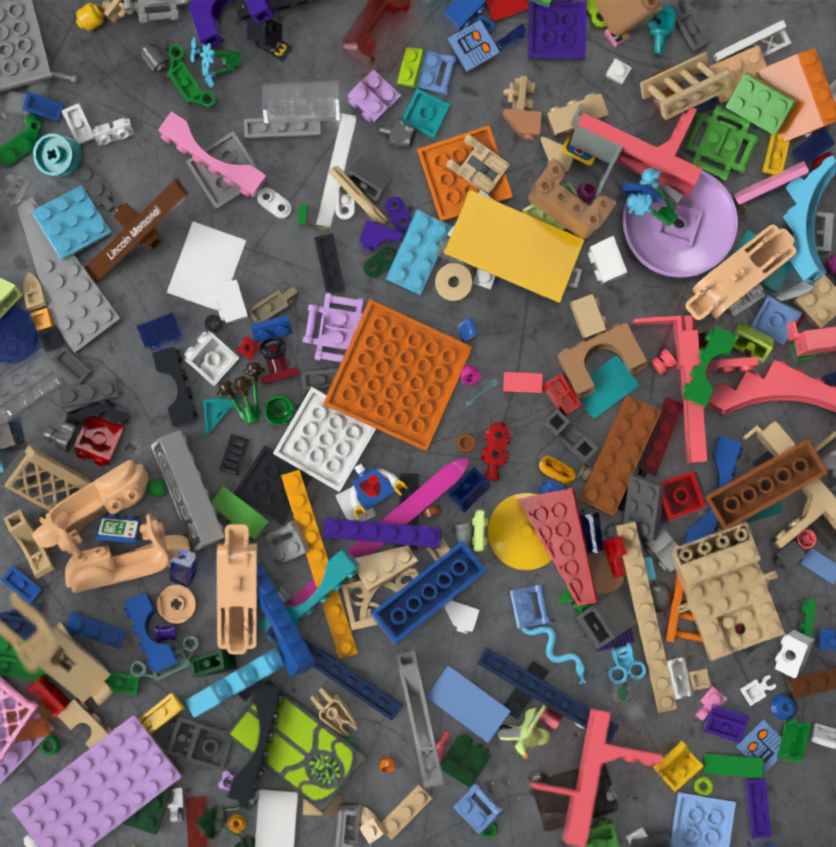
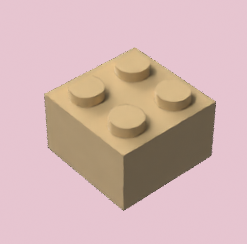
(818, 303)

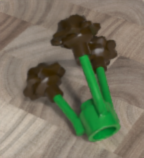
(242, 385)

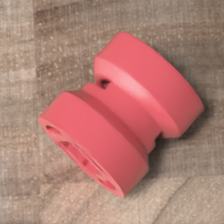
(663, 362)
(808, 538)

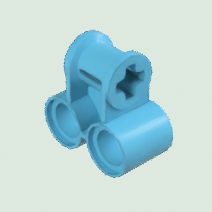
(625, 663)

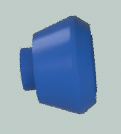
(780, 702)

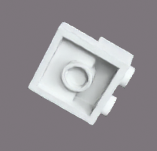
(210, 357)

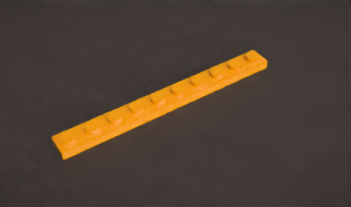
(317, 560)

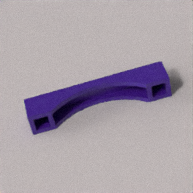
(383, 533)

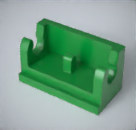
(793, 741)

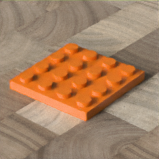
(448, 187)

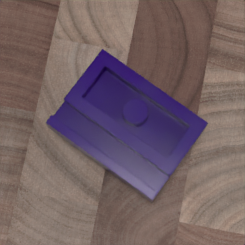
(726, 723)

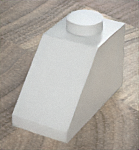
(462, 616)

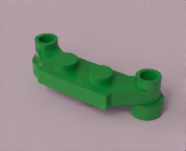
(185, 82)
(22, 142)

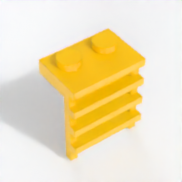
(678, 767)

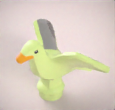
(527, 733)

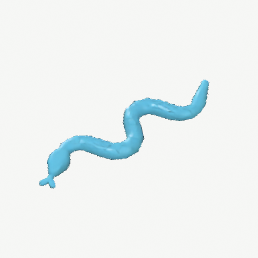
(580, 668)

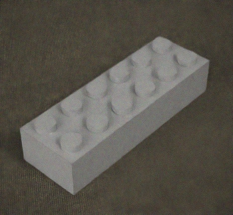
(187, 490)

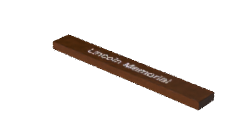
(137, 230)

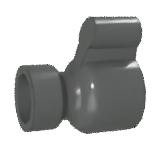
(64, 438)

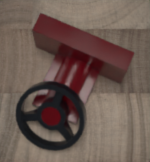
(276, 362)

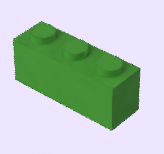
(239, 512)

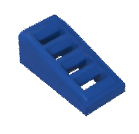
(467, 330)

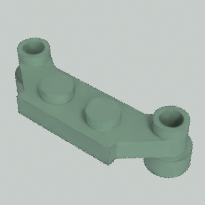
(183, 656)

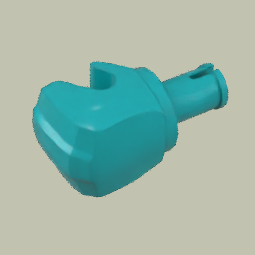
(663, 28)

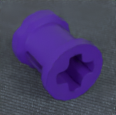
(165, 633)

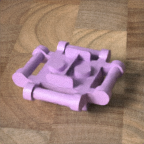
(335, 328)

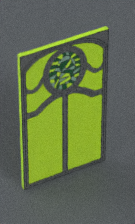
(303, 751)

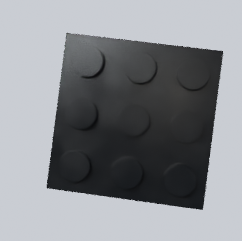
(264, 485)

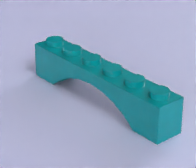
(337, 569)

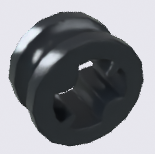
(209, 319)

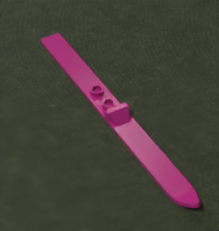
(401, 515)

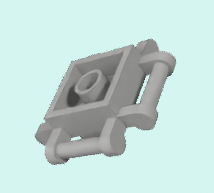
(151, 5)

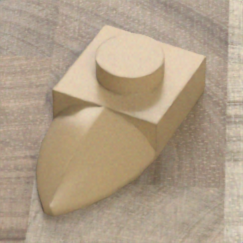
(33, 293)
(370, 825)

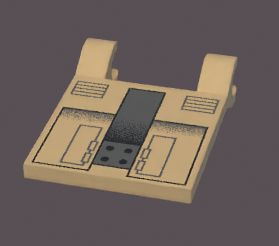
(481, 167)

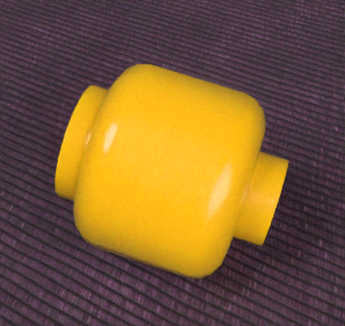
(90, 16)

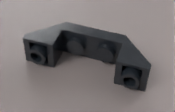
(115, 412)

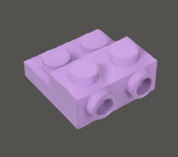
(373, 97)

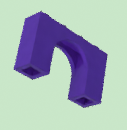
(207, 13)

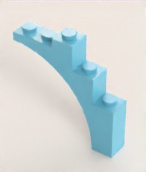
(801, 218)
(235, 682)

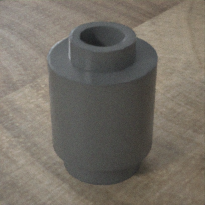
(154, 57)

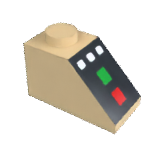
(553, 150)

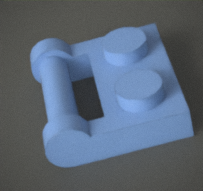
(430, 72)
(524, 606)
(474, 813)

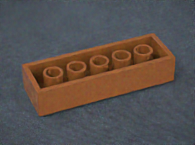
(619, 455)
(766, 483)

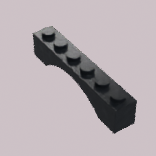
(245, 783)

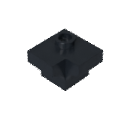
(265, 34)

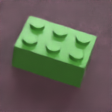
(761, 103)

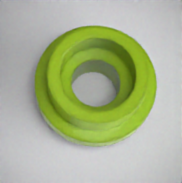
(708, 790)

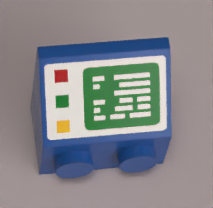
(121, 530)

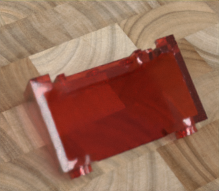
(358, 40)

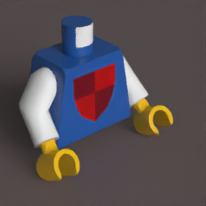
(372, 488)

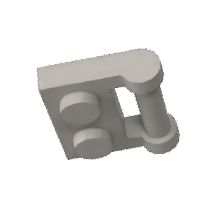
(290, 548)

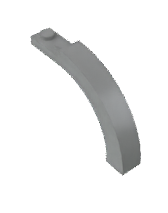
(419, 719)

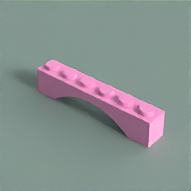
(244, 176)

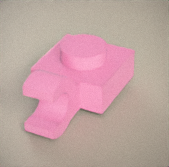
(711, 697)

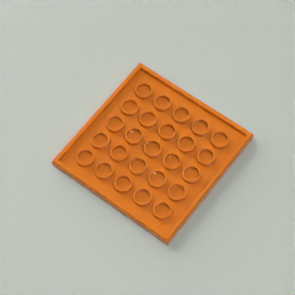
(397, 375)

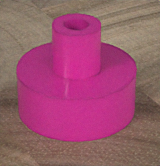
(470, 375)

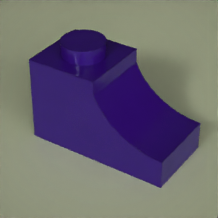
(376, 235)

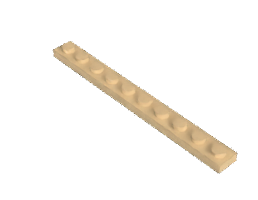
(646, 618)

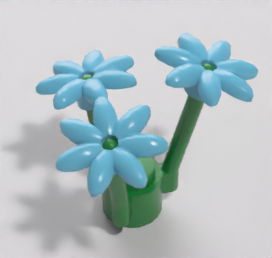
(229, 58)

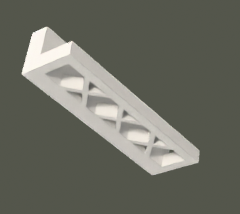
(755, 39)

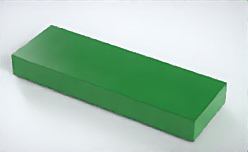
(733, 765)

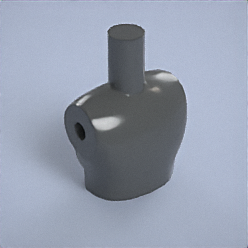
(400, 134)

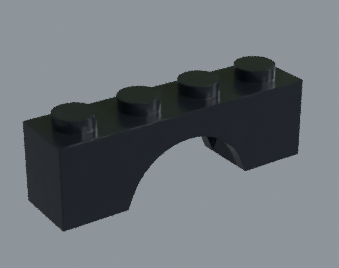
(168, 362)

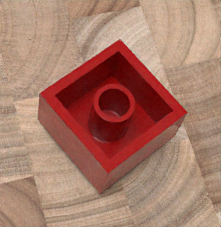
(681, 496)

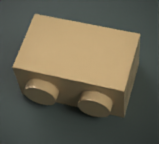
(588, 316)

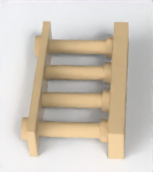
(691, 96)

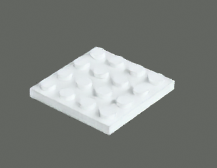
(323, 441)

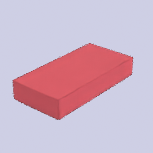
(522, 382)

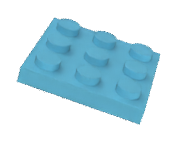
(71, 222)

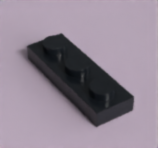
(329, 263)
(518, 699)

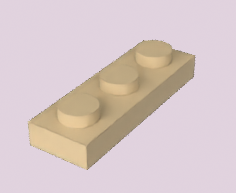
(406, 811)

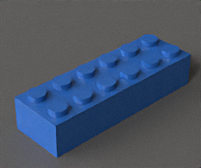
(428, 593)

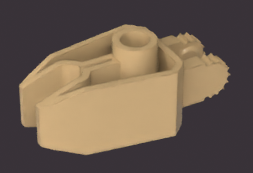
(335, 712)

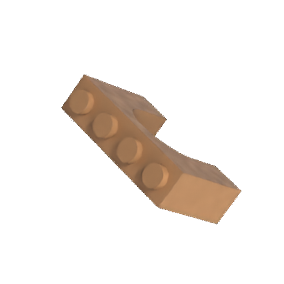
(618, 340)

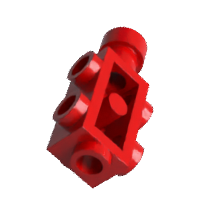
(496, 445)

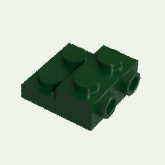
(465, 760)

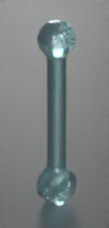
(469, 402)

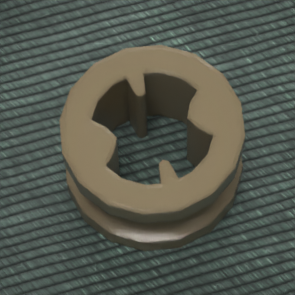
(584, 471)

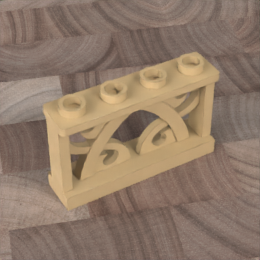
(365, 613)

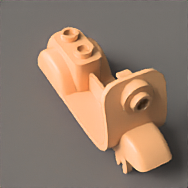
(741, 272)
(109, 493)
(102, 568)
(236, 591)

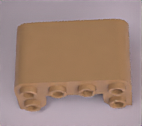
(564, 206)

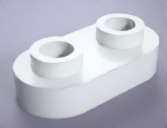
(343, 201)
(274, 202)

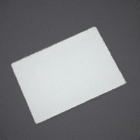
(205, 261)

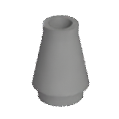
(464, 533)

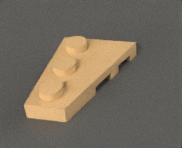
(383, 566)

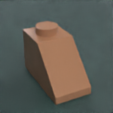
(525, 123)

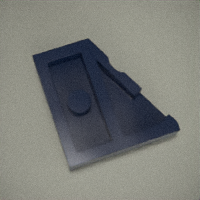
(20, 623)

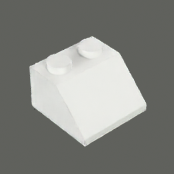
(607, 261)

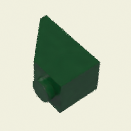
(212, 663)

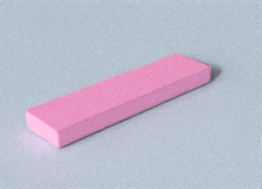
(771, 182)

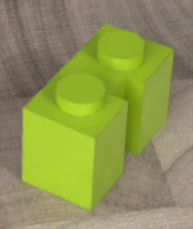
(754, 341)

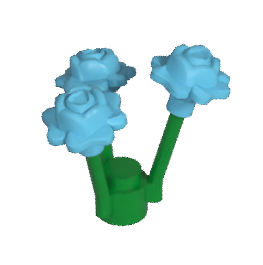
(642, 203)

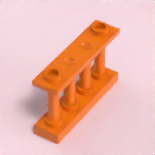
(672, 631)

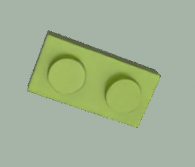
(411, 67)

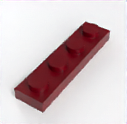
(660, 436)

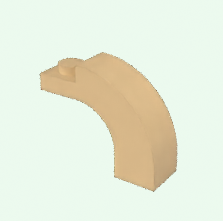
(22, 531)

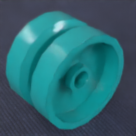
(57, 155)

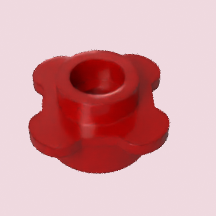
(243, 348)

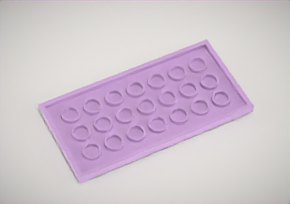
(98, 789)

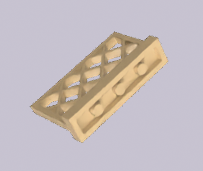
(55, 468)

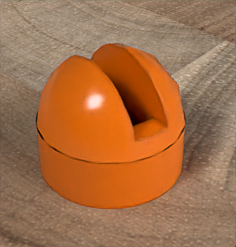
(387, 765)

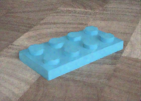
(417, 252)

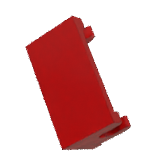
(561, 395)
(47, 692)

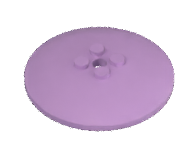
(697, 247)

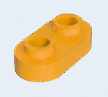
(557, 470)

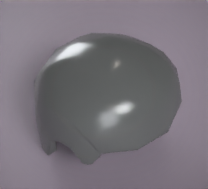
(661, 595)

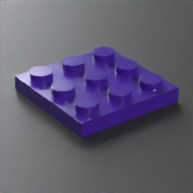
(557, 30)

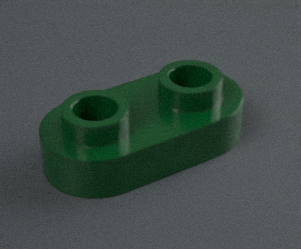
(381, 263)

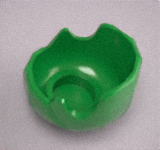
(278, 409)

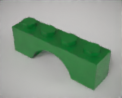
(698, 389)

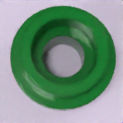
(43, 745)

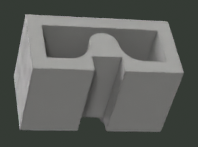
(662, 550)

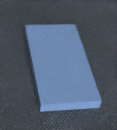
(468, 704)

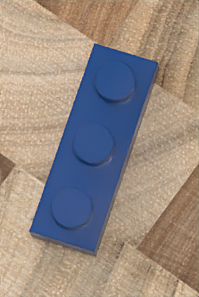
(95, 630)

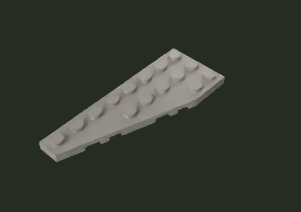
(71, 293)

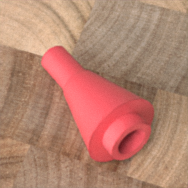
(440, 745)

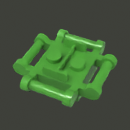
(720, 142)

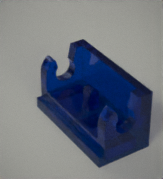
(183, 570)

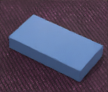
(820, 565)

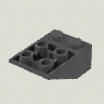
(608, 617)

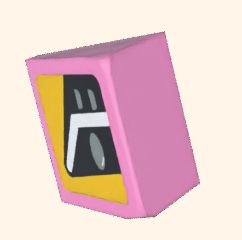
(617, 40)

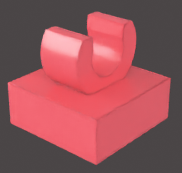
(550, 717)

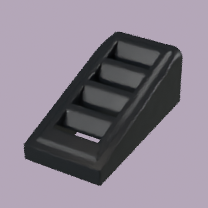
(223, 467)

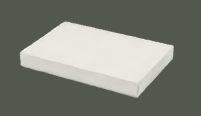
(276, 818)

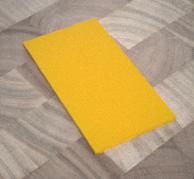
(514, 246)

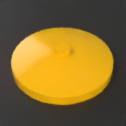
(514, 536)

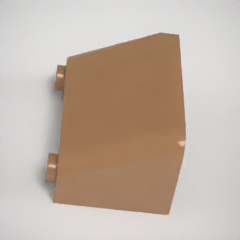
(627, 15)

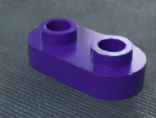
(398, 214)

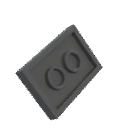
(644, 505)

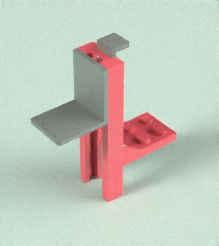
(634, 154)

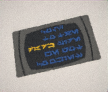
(17, 435)

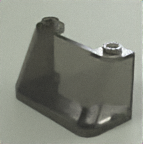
(554, 805)

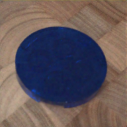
(17, 335)

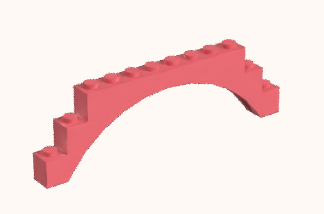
(779, 385)

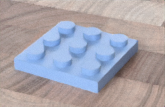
(702, 821)

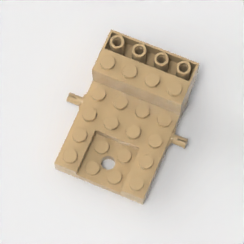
(727, 589)

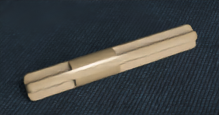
(358, 195)

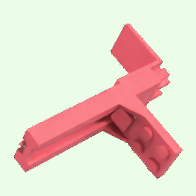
(686, 356)

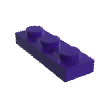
(758, 808)

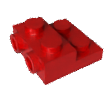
(98, 440)

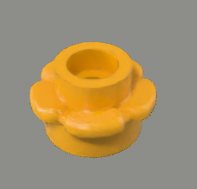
(237, 818)

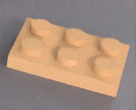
(743, 62)

